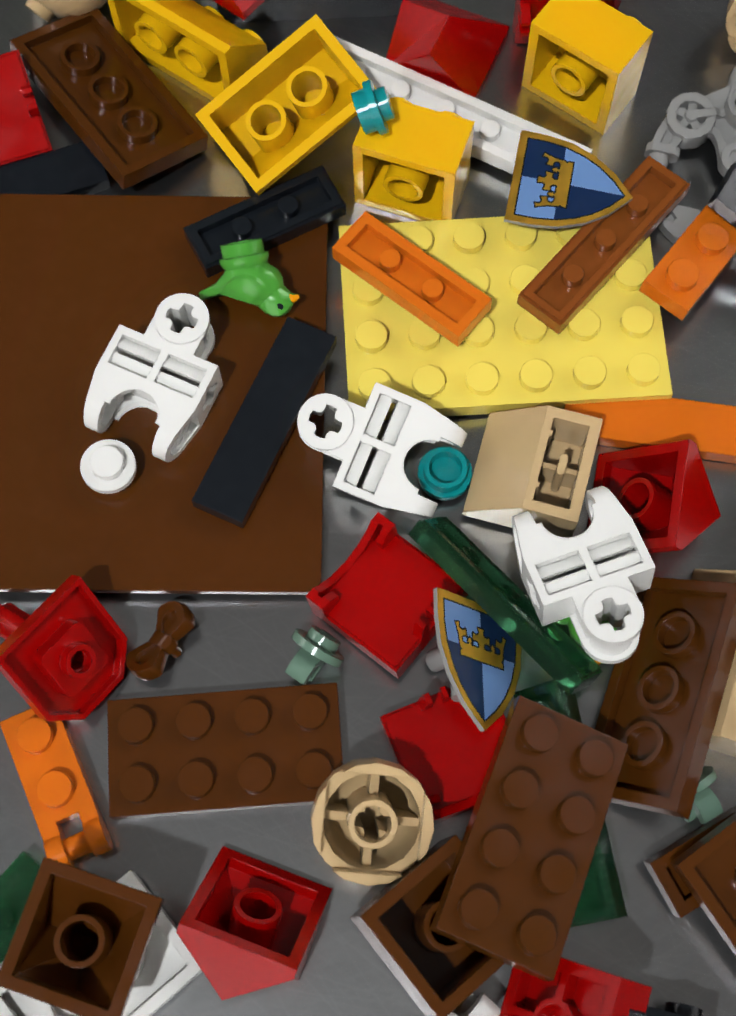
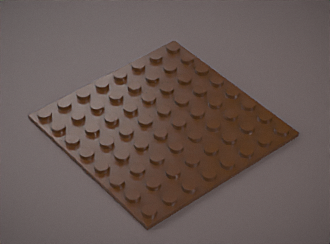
(65, 286)

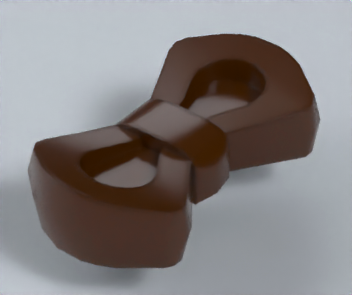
(149, 659)

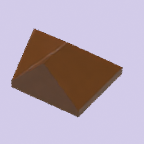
(80, 941)

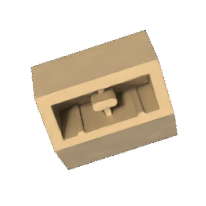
(534, 464)

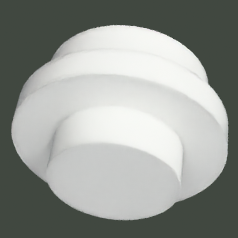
(108, 466)

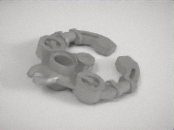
(687, 125)

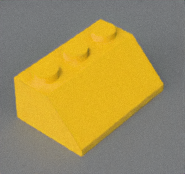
(188, 42)
(285, 104)

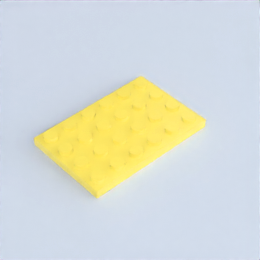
(510, 357)

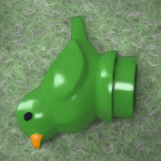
(251, 279)

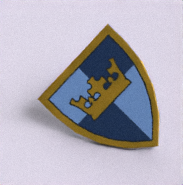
(560, 185)
(476, 655)

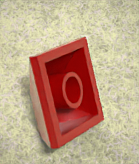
(446, 43)
(661, 491)
(251, 924)

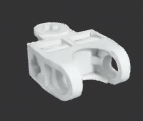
(159, 373)
(408, 425)
(589, 576)

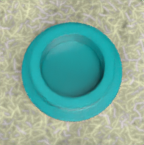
(373, 108)
(444, 473)

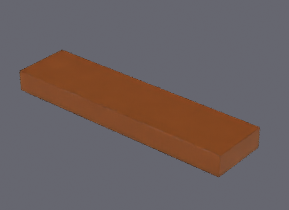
(602, 247)

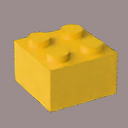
(586, 59)
(415, 167)

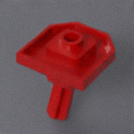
(62, 653)

